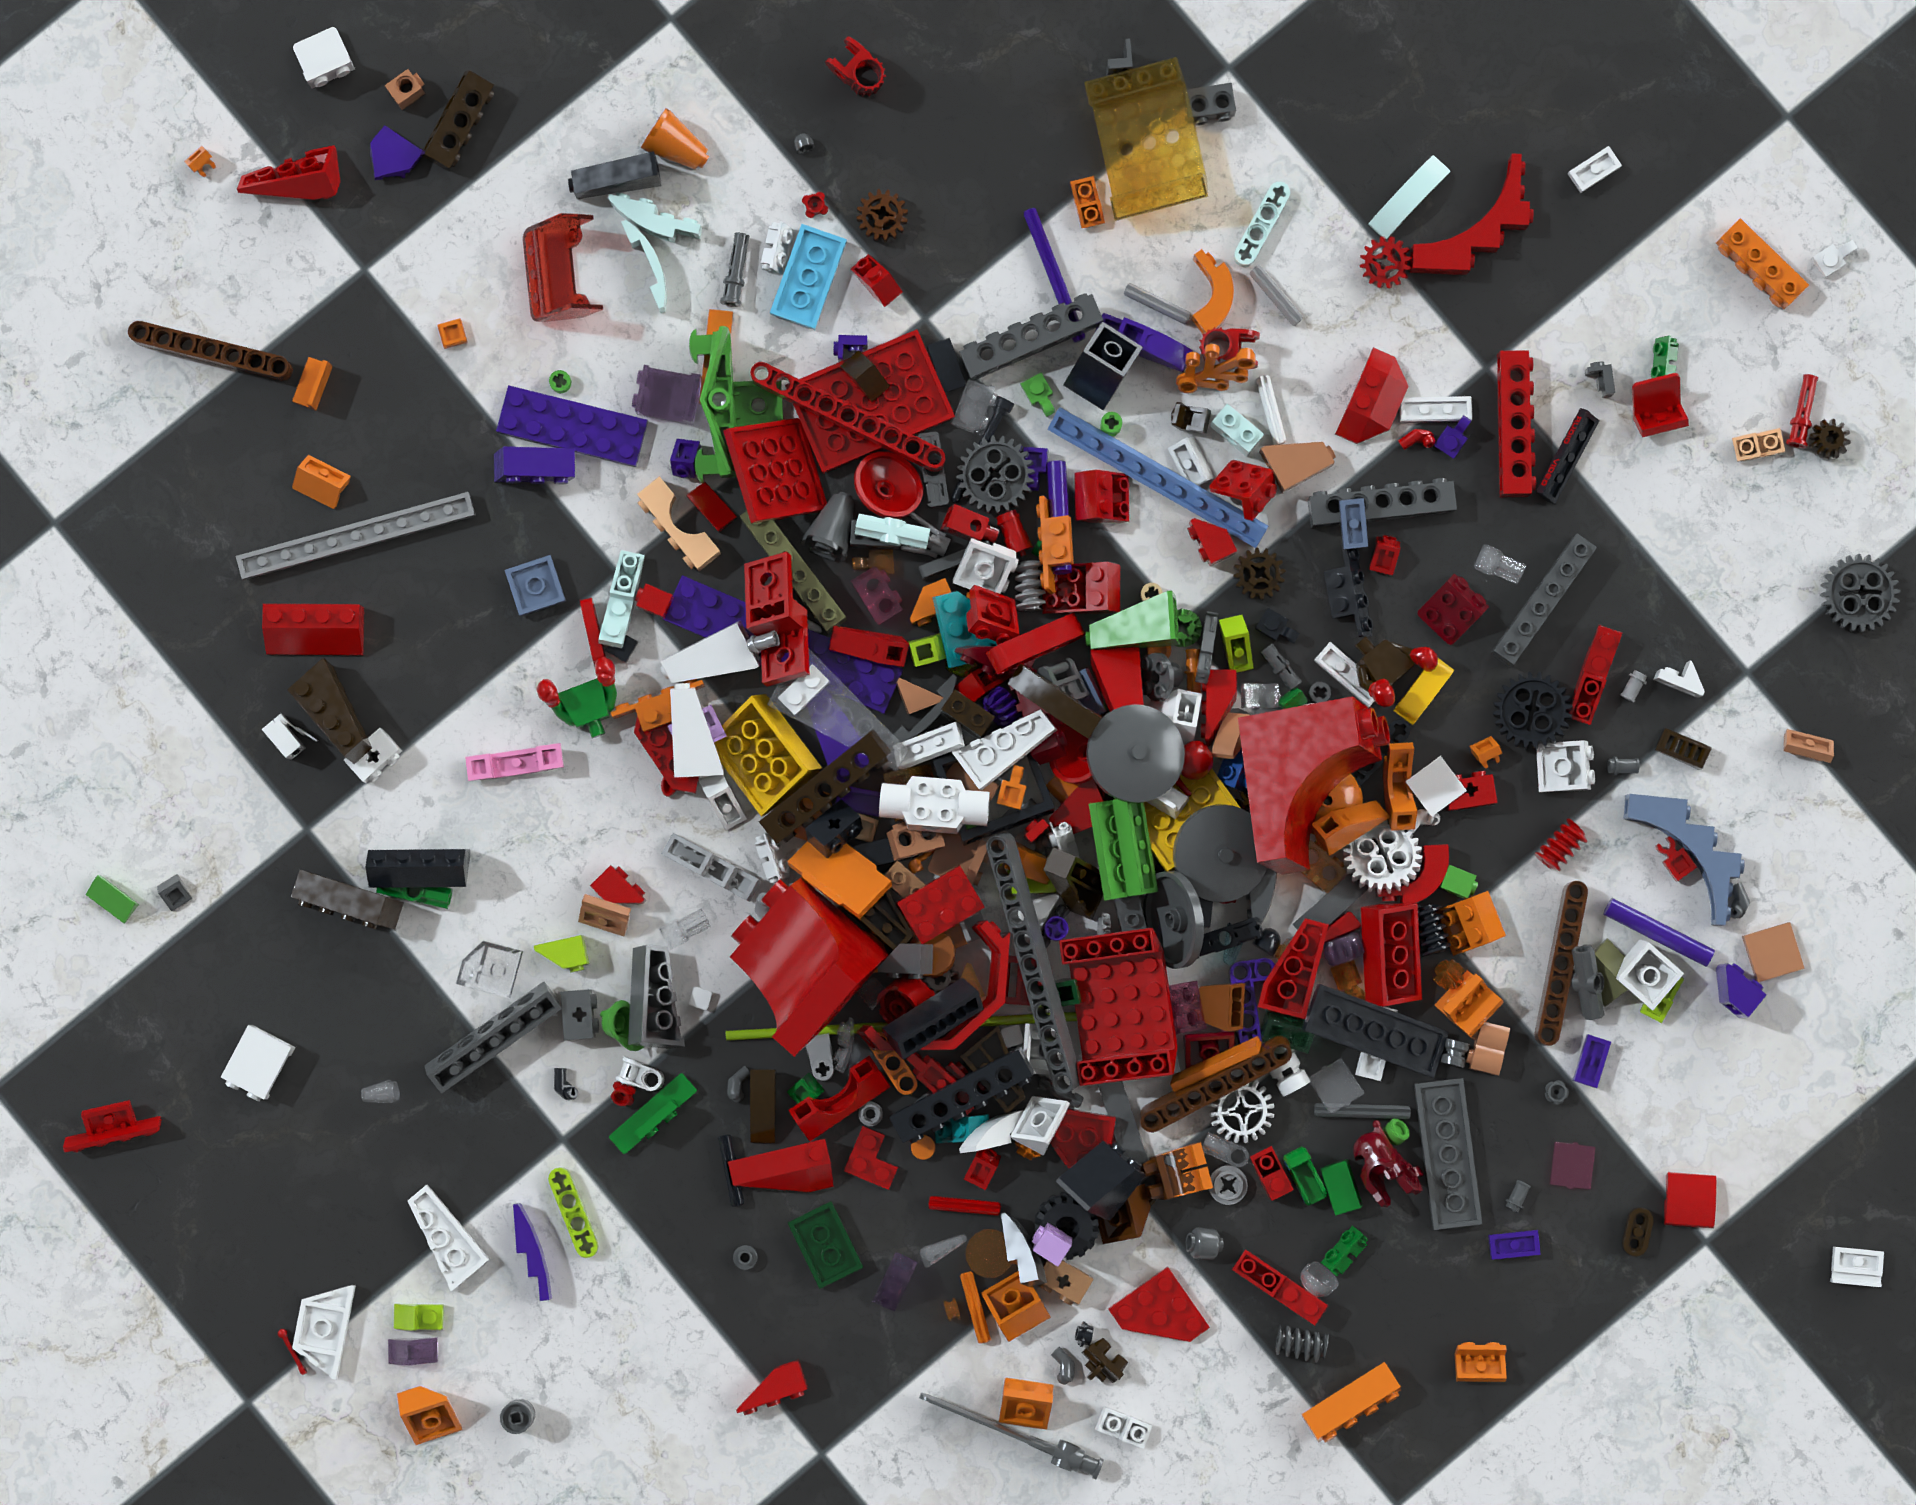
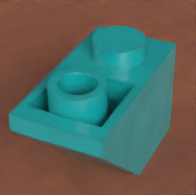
(960, 1129)

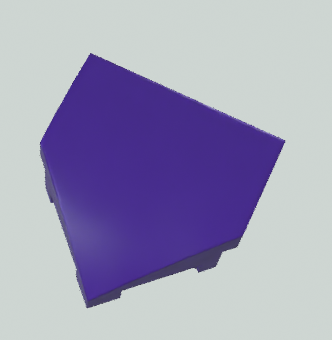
(392, 154)

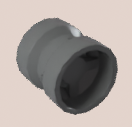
(1455, 1053)

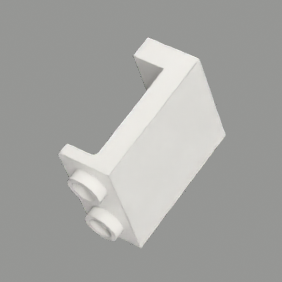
(256, 1062)

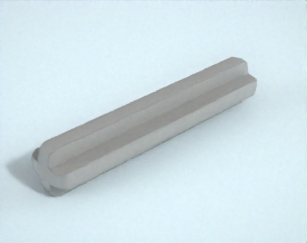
(1276, 295)
(1157, 303)

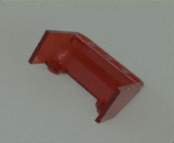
(551, 269)

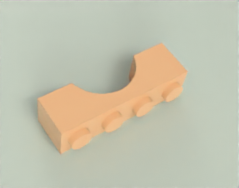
(697, 547)

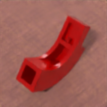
(1433, 870)

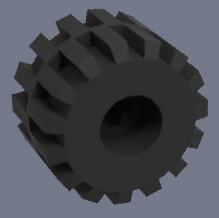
(1083, 1225)

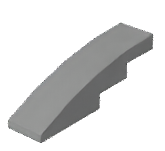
(711, 867)

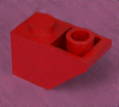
(876, 280)
(1213, 541)
(616, 889)
(1271, 1173)

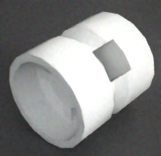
(1292, 1081)

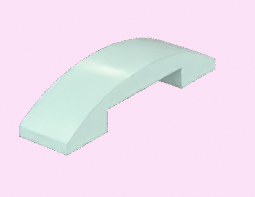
(1409, 197)
(636, 239)

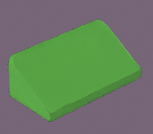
(111, 899)

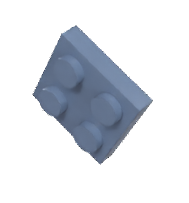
(535, 585)

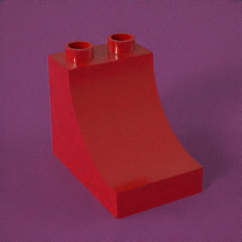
(1294, 764)
(804, 960)

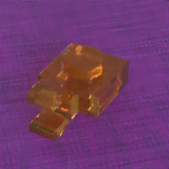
(880, 558)
(1348, 978)

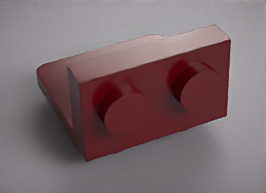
(1453, 609)

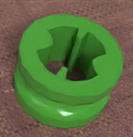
(566, 377)

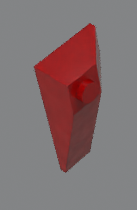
(305, 178)
(792, 1168)

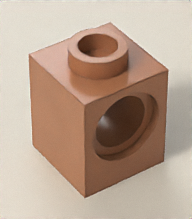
(405, 99)

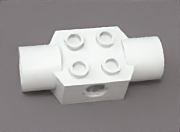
(934, 804)

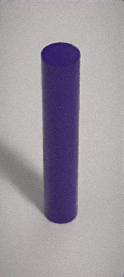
(1058, 499)
(1659, 932)

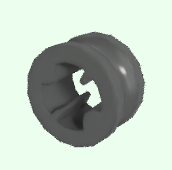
(1320, 685)

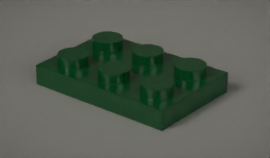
(825, 1244)

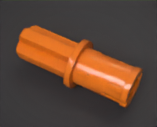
(1191, 668)

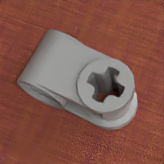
(819, 1052)

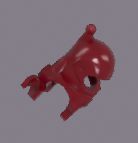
(1384, 1161)

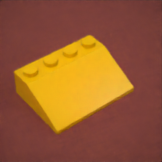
(764, 754)

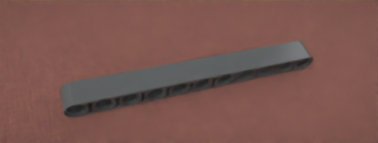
(1035, 950)

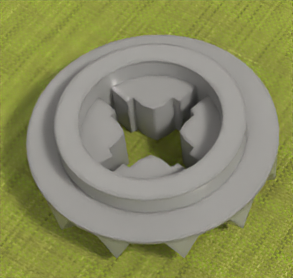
(1104, 924)
(1240, 1185)

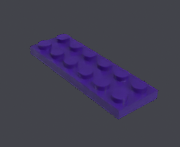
(572, 425)

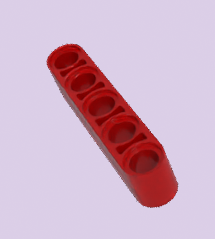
(1035, 643)

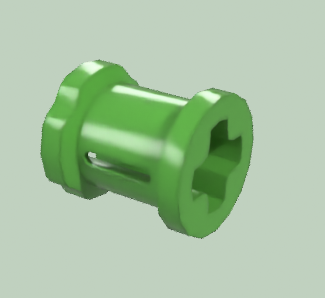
(1117, 420)

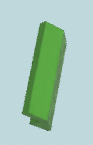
(1123, 849)

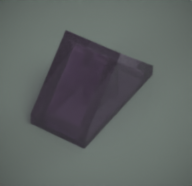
(413, 1351)

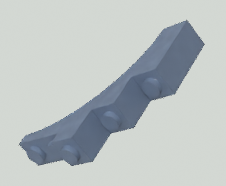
(1716, 867)

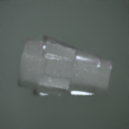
(381, 1092)

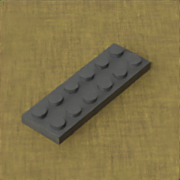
(1448, 1154)

